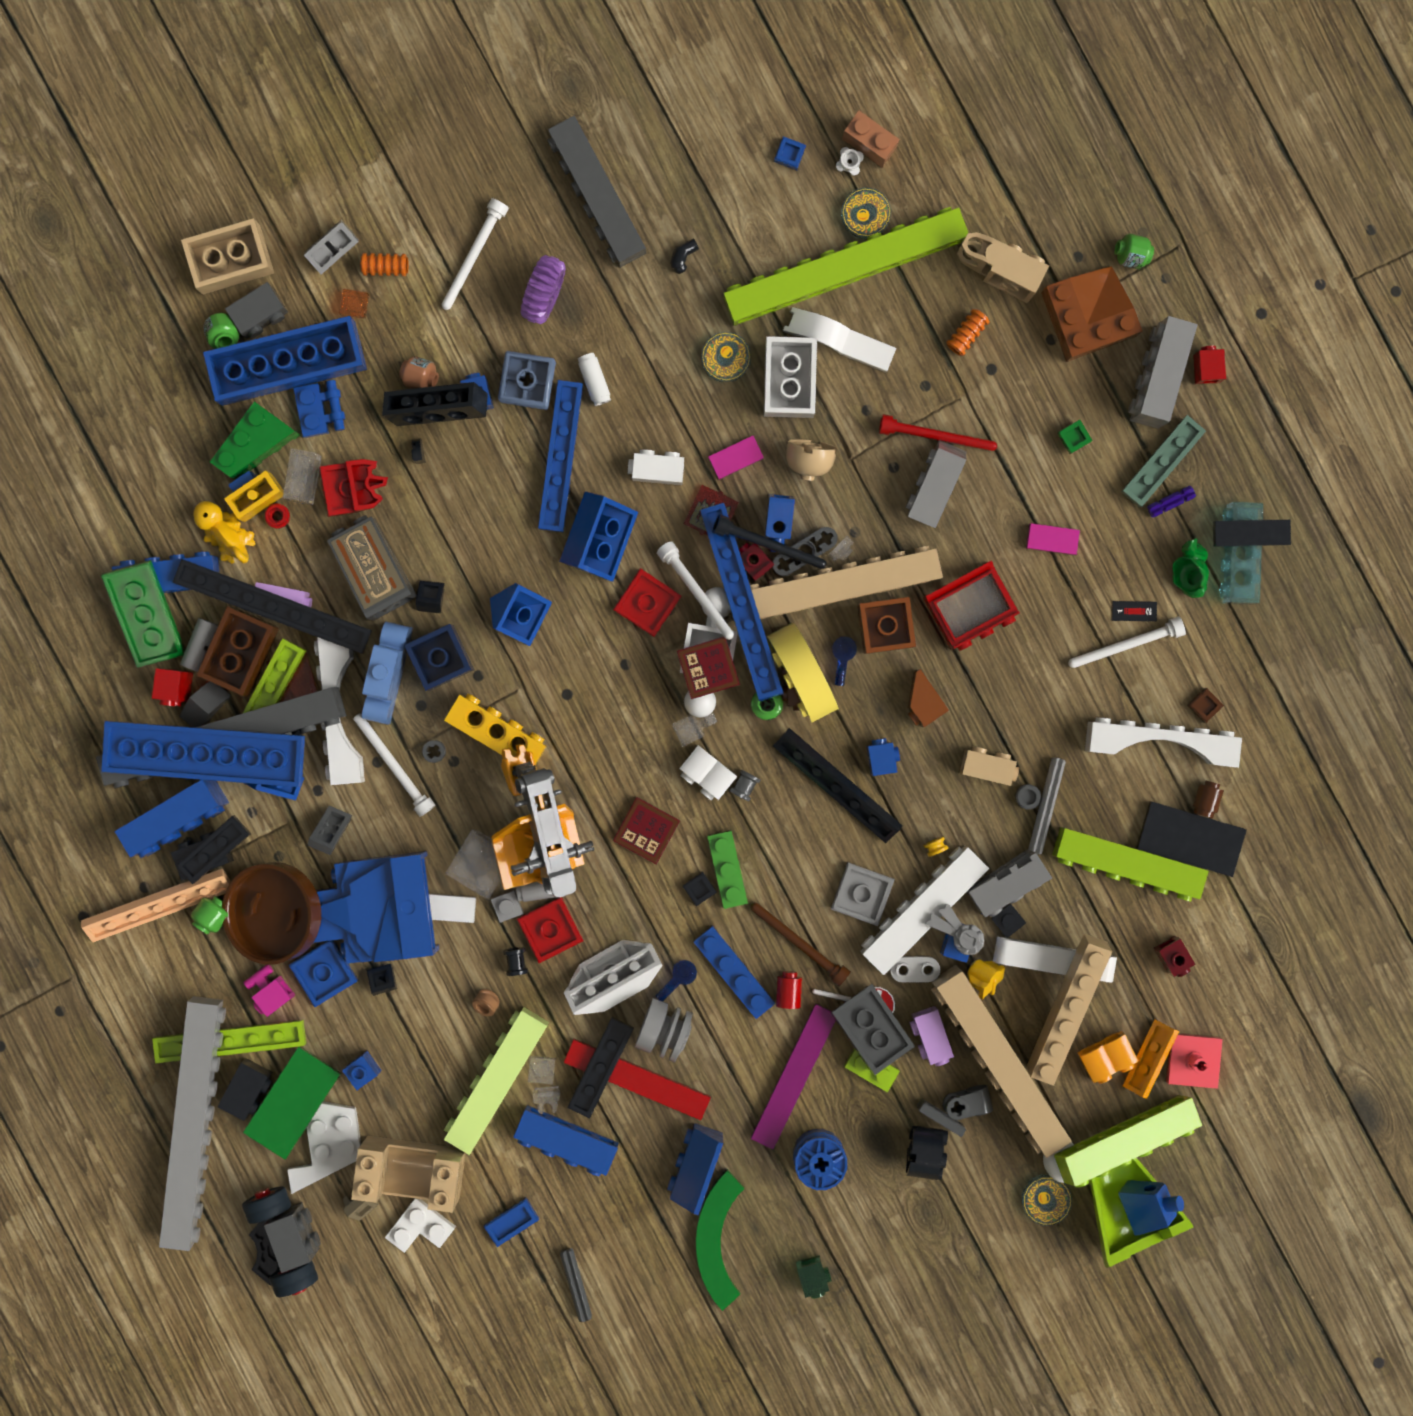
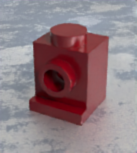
(757, 570)

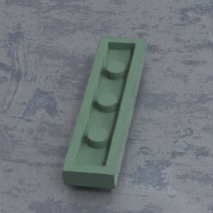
(1163, 461)

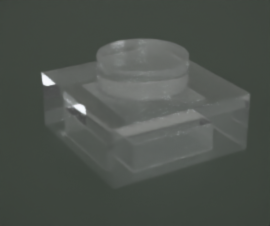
(842, 550)
(541, 1070)

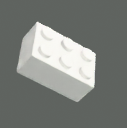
(790, 377)

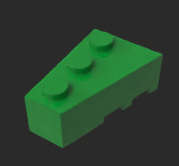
(252, 441)

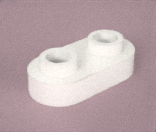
(915, 969)

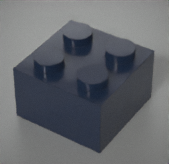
(439, 657)

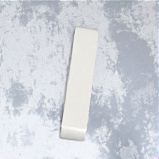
(1041, 957)

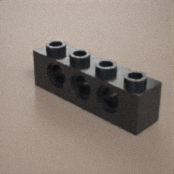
(435, 404)

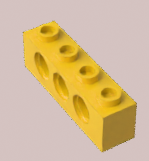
(460, 718)

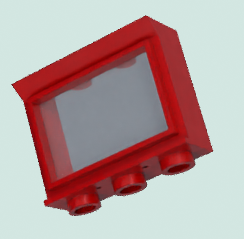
(971, 606)

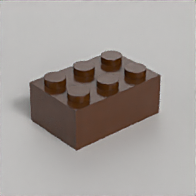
(237, 651)

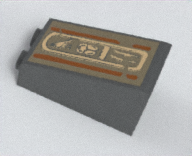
(371, 568)

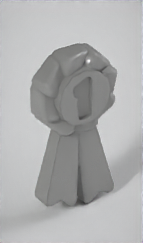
(967, 938)

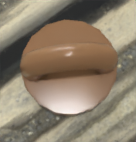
(486, 1002)

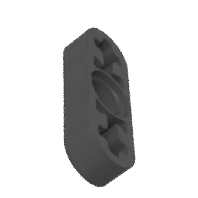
(817, 536)

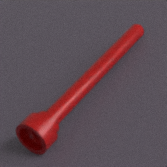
(890, 425)

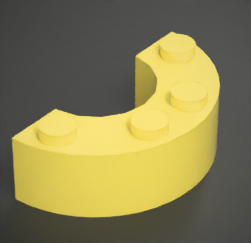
(802, 672)

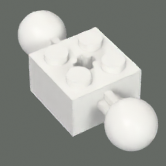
(699, 634)

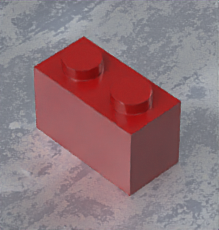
(172, 686)

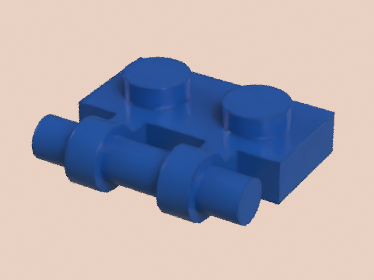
(312, 411)

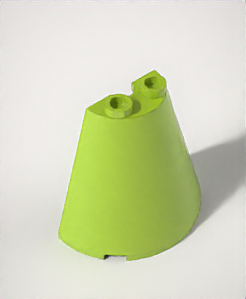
(1113, 1225)

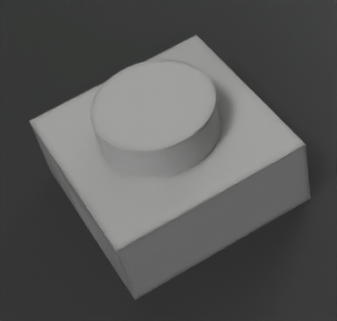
(507, 906)

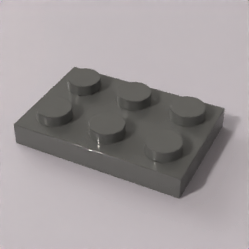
(872, 1029)

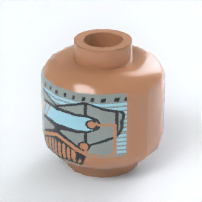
(418, 373)

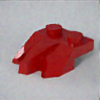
(350, 487)

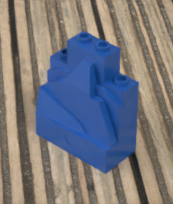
(379, 909)

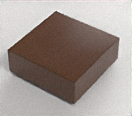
(1205, 705)

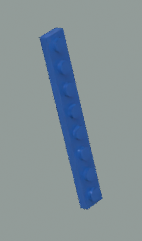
(743, 607)

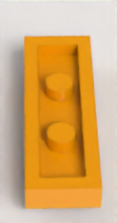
(1150, 1058)

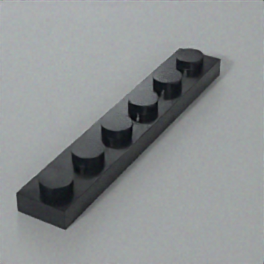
(837, 785)

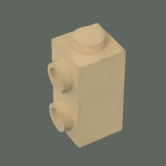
(987, 767)

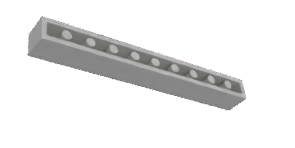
(191, 1123)

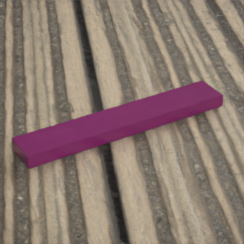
(793, 1076)

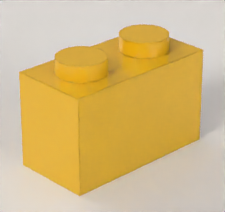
(254, 496)

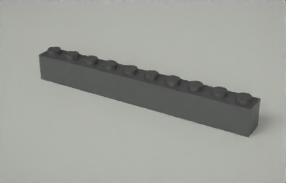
(281, 718)

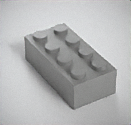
(1162, 372)

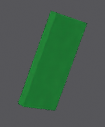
(143, 613)
(292, 1103)

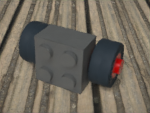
(289, 1236)

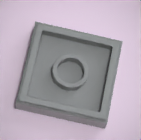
(862, 894)

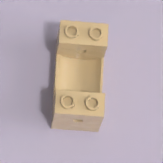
(409, 1171)

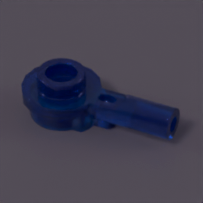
(844, 650)
(683, 973)

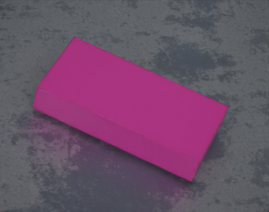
(736, 457)
(1052, 539)

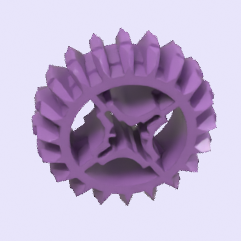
(543, 289)

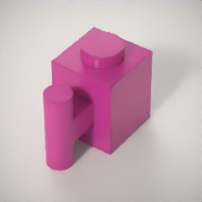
(272, 994)

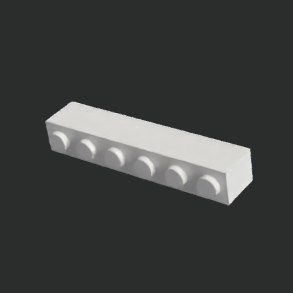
(909, 925)

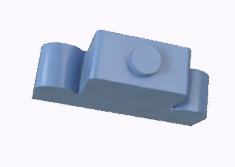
(385, 673)

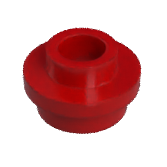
(269, 516)

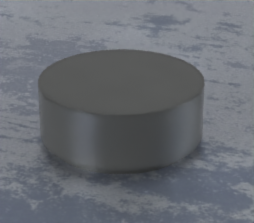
(1028, 796)

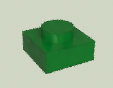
(1074, 436)

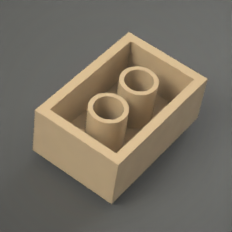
(227, 256)

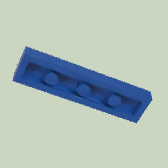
(734, 972)

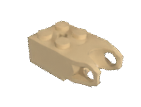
(1004, 265)

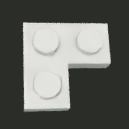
(418, 1221)

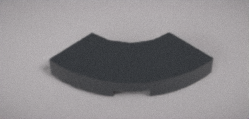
(266, 1261)

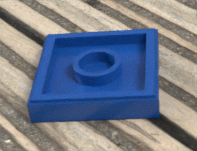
(323, 973)

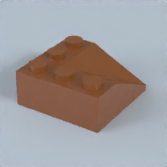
(1090, 312)

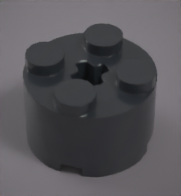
(926, 1152)

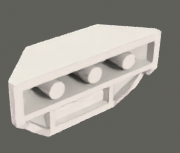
(612, 977)

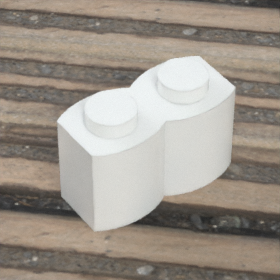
(708, 773)

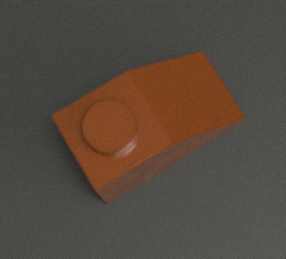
(924, 701)

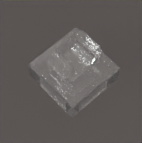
(546, 1095)

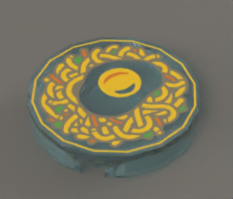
(866, 212)
(726, 357)
(1046, 1200)

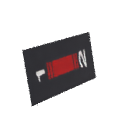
(1134, 611)

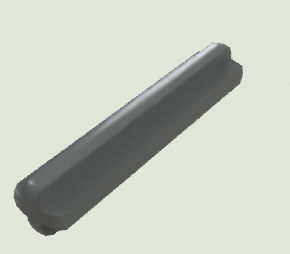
(575, 1284)

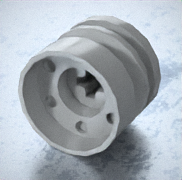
(664, 1030)

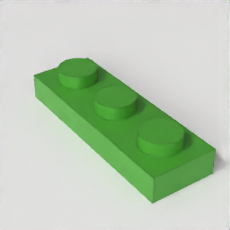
(727, 869)

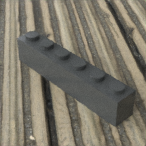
(597, 192)

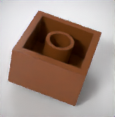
(886, 625)

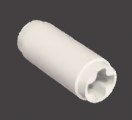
(594, 379)

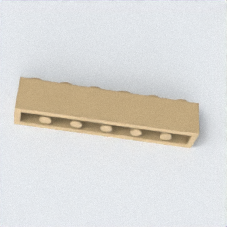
(1069, 1009)

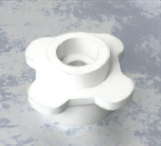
(856, 158)

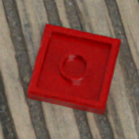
(647, 602)
(550, 929)

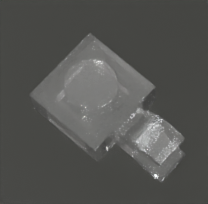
(691, 728)

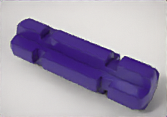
(1171, 501)

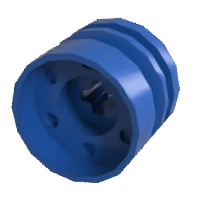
(815, 1145)

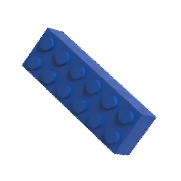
(285, 360)

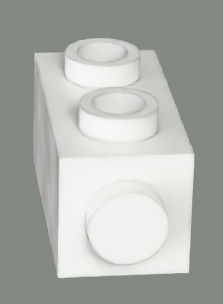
(657, 468)

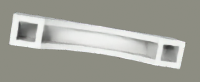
(1213, 749)
(344, 760)

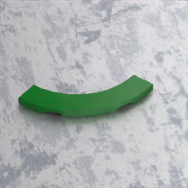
(709, 1239)

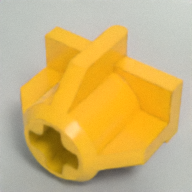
(985, 976)

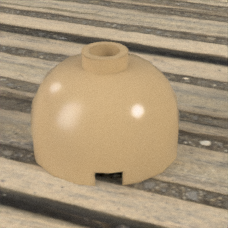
(810, 458)

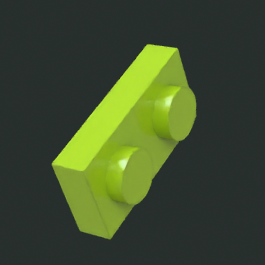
(883, 1079)

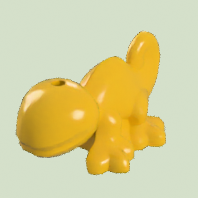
(224, 534)

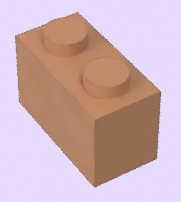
(870, 139)

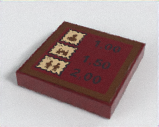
(708, 667)
(646, 830)

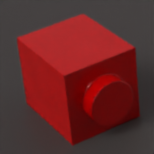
(1209, 365)

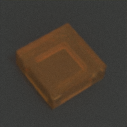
(354, 303)

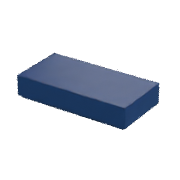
(511, 1222)

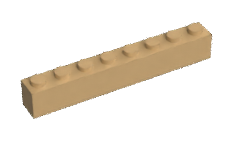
(847, 583)

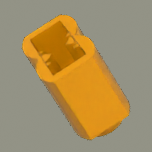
(1108, 1057)

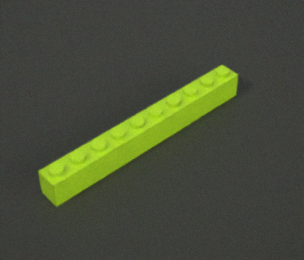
(845, 266)

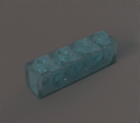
(1251, 564)

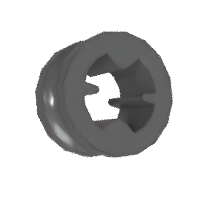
(433, 743)

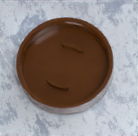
(271, 913)

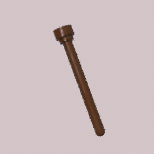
(836, 972)

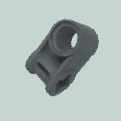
(972, 1102)

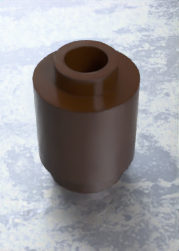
(1208, 799)

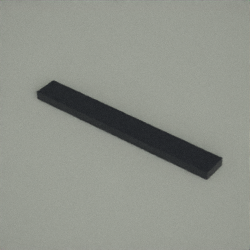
(272, 606)

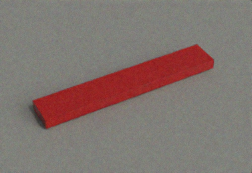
(644, 1082)

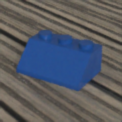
(598, 536)
(695, 1167)

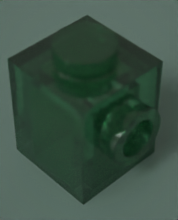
(813, 1277)

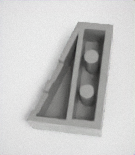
(936, 483)
(1009, 883)

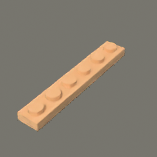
(155, 906)

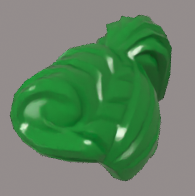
(1190, 570)

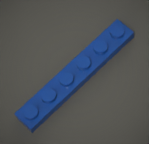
(560, 456)

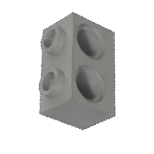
(331, 247)

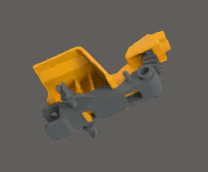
(546, 841)

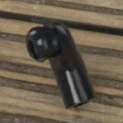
(680, 254)

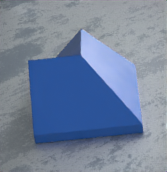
(518, 612)

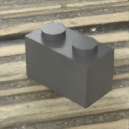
(257, 311)

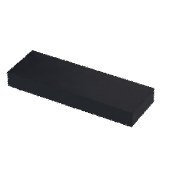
(1251, 533)
(213, 849)

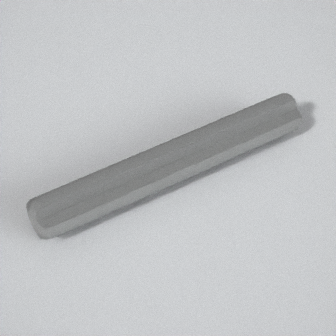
(1047, 805)

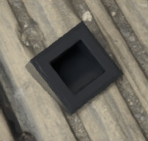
(430, 596)

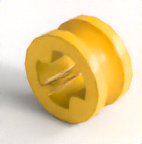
(935, 846)

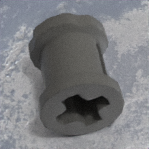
(745, 785)

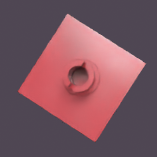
(1194, 1061)

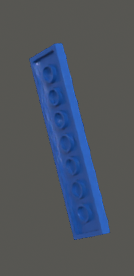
(203, 753)

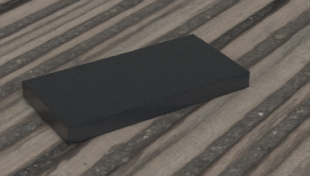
(1191, 839)

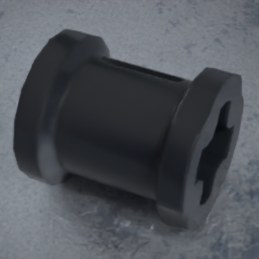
(515, 961)

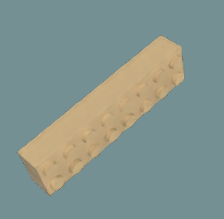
(1003, 1065)

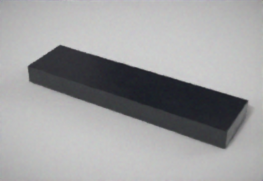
(600, 1067)

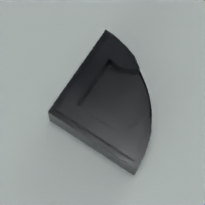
(417, 451)

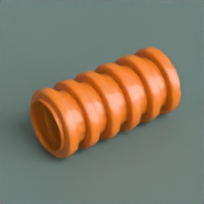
(384, 264)
(969, 330)

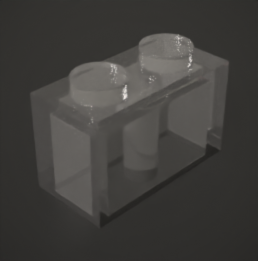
(302, 476)

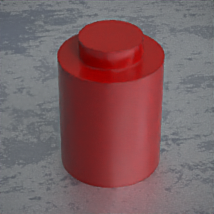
(789, 990)

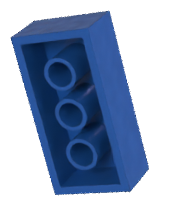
(171, 817)

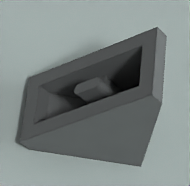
(204, 704)

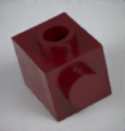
(1174, 957)

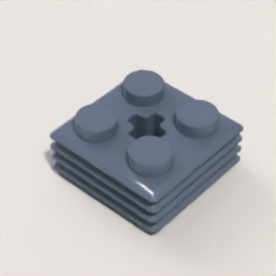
(515, 368)

